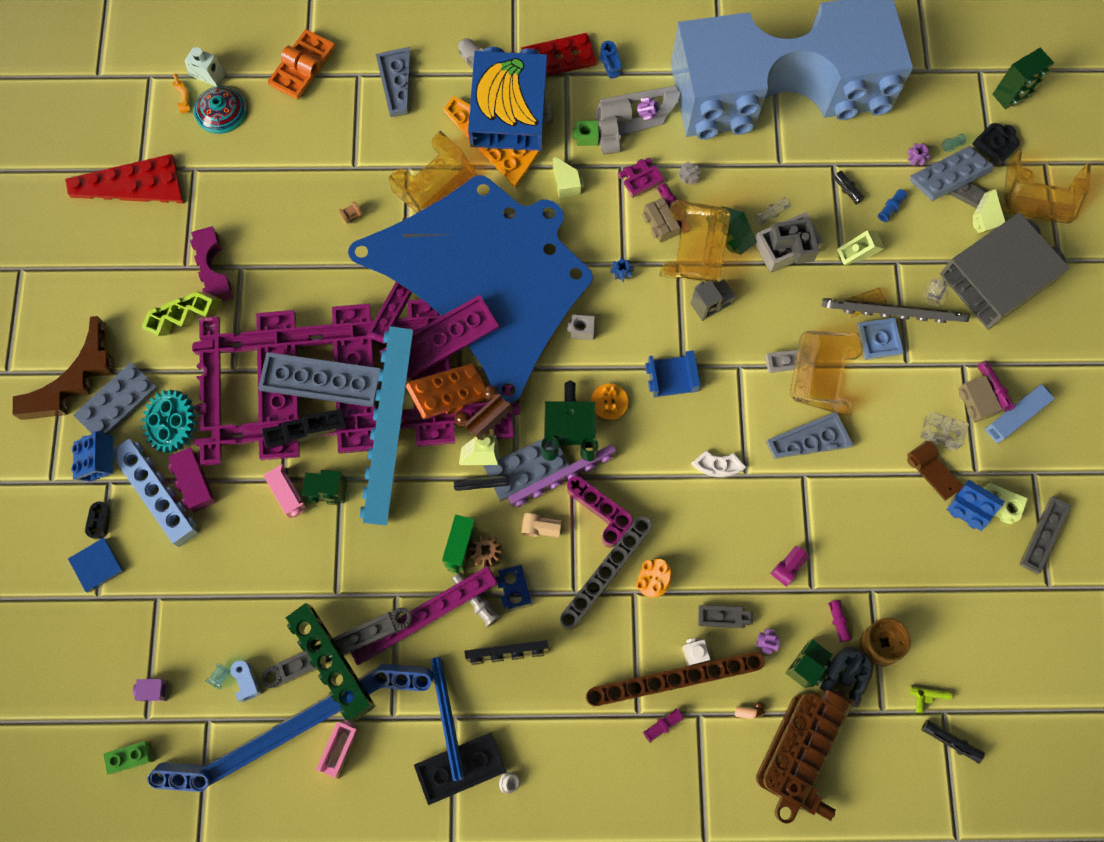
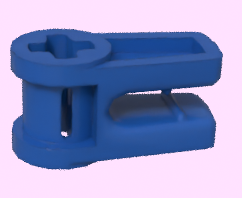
(610, 59)

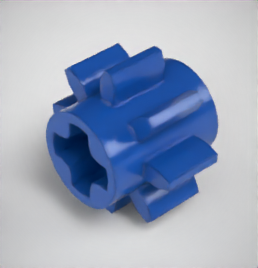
(625, 268)

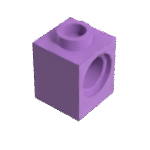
(150, 690)

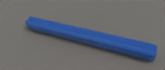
(447, 719)

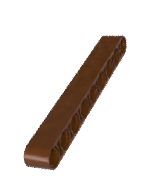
(683, 673)

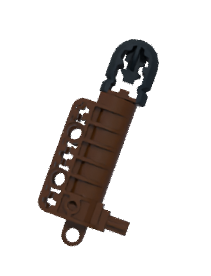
(808, 745)

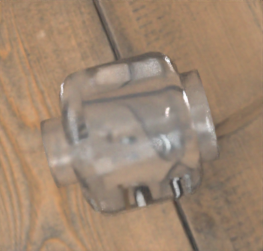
(936, 292)

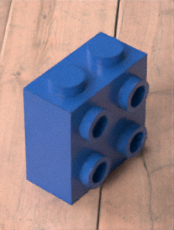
(92, 457)

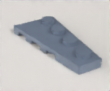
(394, 72)
(814, 437)

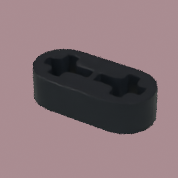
(97, 520)

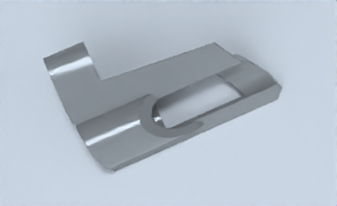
(616, 117)

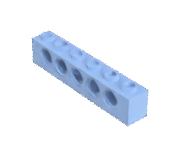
(124, 455)

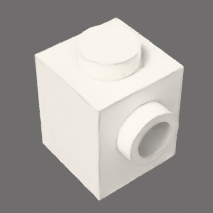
(695, 652)

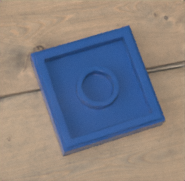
(95, 565)

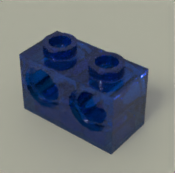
(518, 587)

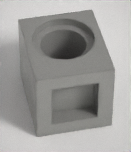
(587, 322)

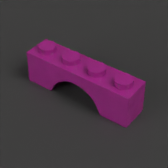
(207, 246)

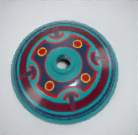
(223, 116)

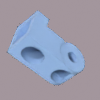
(246, 681)

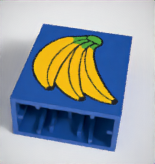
(508, 99)

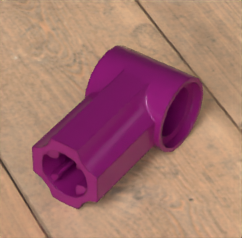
(787, 569)

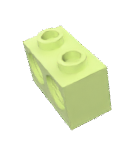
(1012, 499)

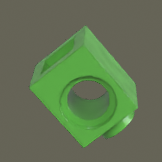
(586, 139)

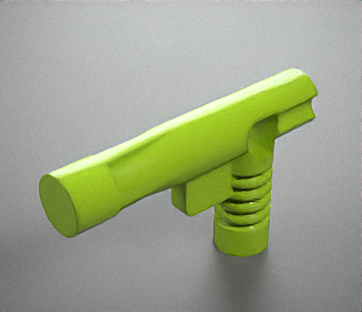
(927, 696)

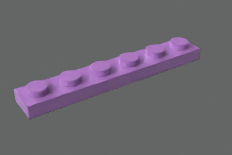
(554, 481)

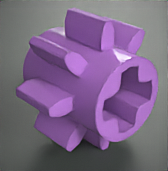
(648, 108)
(918, 154)
(768, 641)

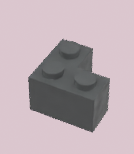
(798, 235)
(711, 298)

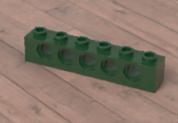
(362, 701)

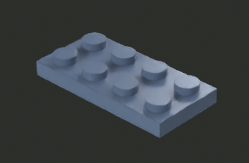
(951, 173)
(116, 400)
(524, 468)

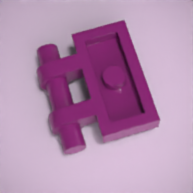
(642, 181)

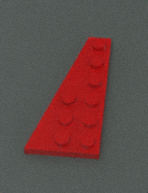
(138, 181)

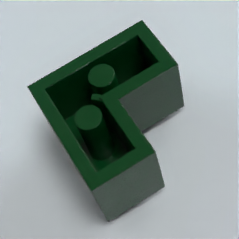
(739, 234)
(326, 486)
(810, 665)

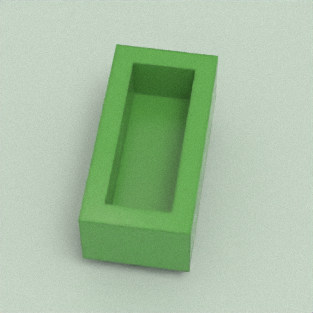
(128, 757)

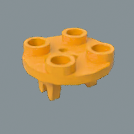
(609, 410)
(654, 578)

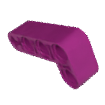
(596, 508)

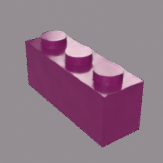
(191, 480)

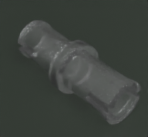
(772, 211)

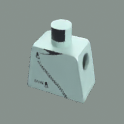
(204, 67)

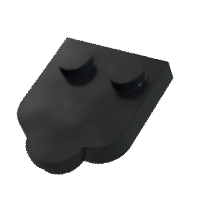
(997, 142)

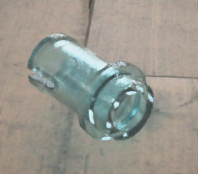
(951, 143)

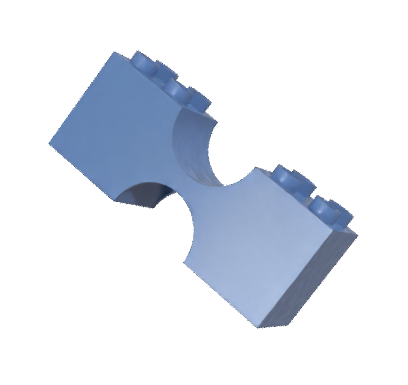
(845, 65)

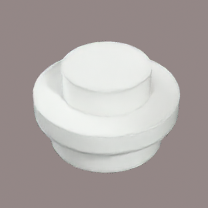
(509, 782)

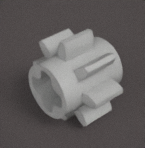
(689, 173)

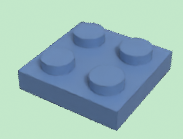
(880, 338)

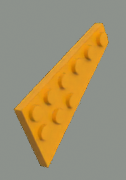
(509, 162)

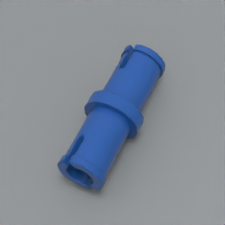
(892, 205)

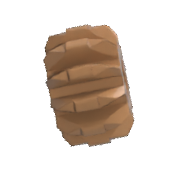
(478, 553)

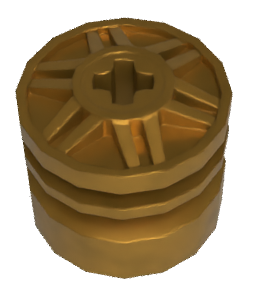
(896, 641)

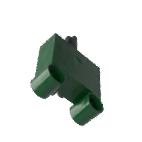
(569, 424)

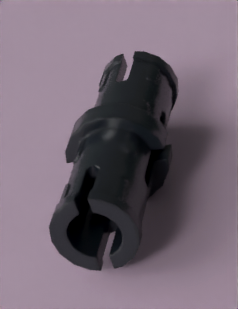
(856, 196)

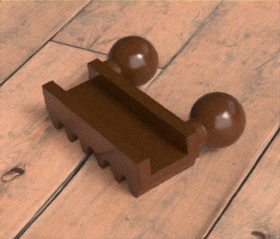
(488, 416)

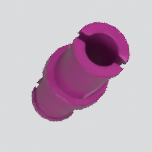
(840, 621)
(663, 725)

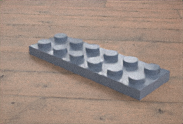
(319, 379)

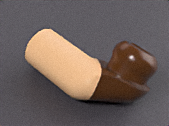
(750, 713)

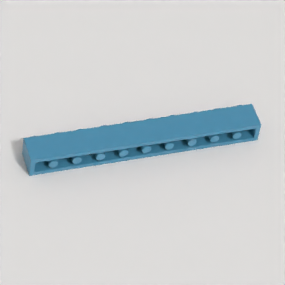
(387, 426)

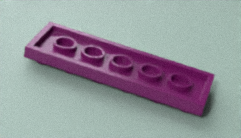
(449, 335)

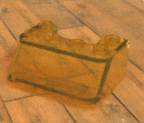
(437, 179)

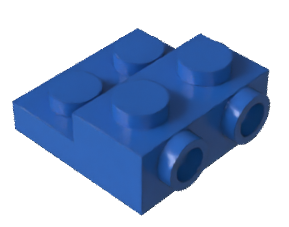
(974, 505)

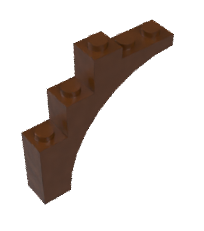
(75, 381)

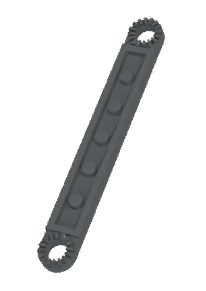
(903, 312)
(347, 642)

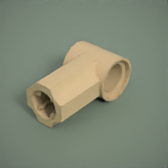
(534, 526)

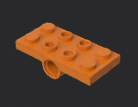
(301, 64)
(447, 391)

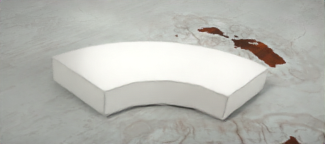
(718, 466)

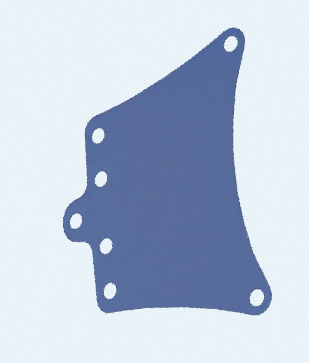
(489, 259)

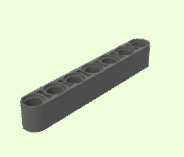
(609, 563)

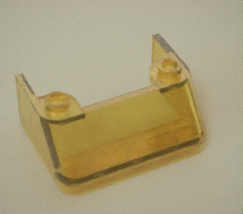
(1043, 200)

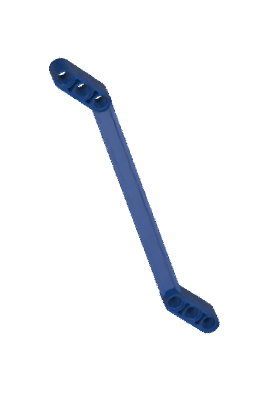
(281, 733)

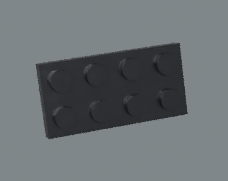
(498, 653)
(479, 762)

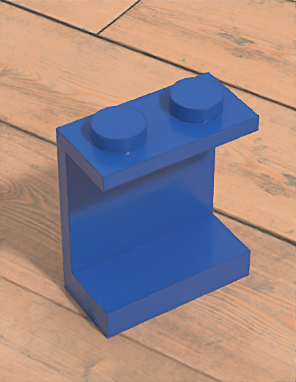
(673, 375)

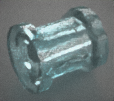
(218, 676)

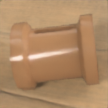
(350, 212)

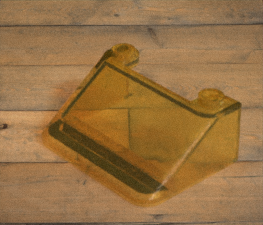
(700, 242)
(821, 369)

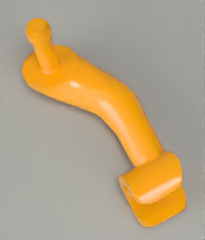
(180, 86)

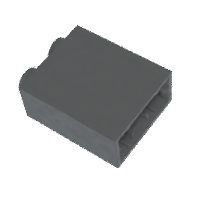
(1004, 270)

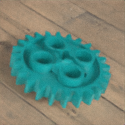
(169, 421)

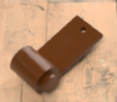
(931, 468)

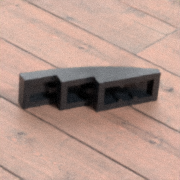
(303, 429)

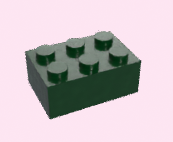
(1023, 78)

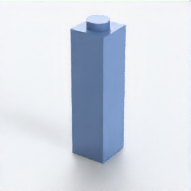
(1019, 414)

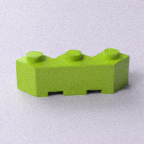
(181, 312)

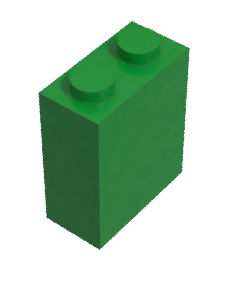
(458, 543)

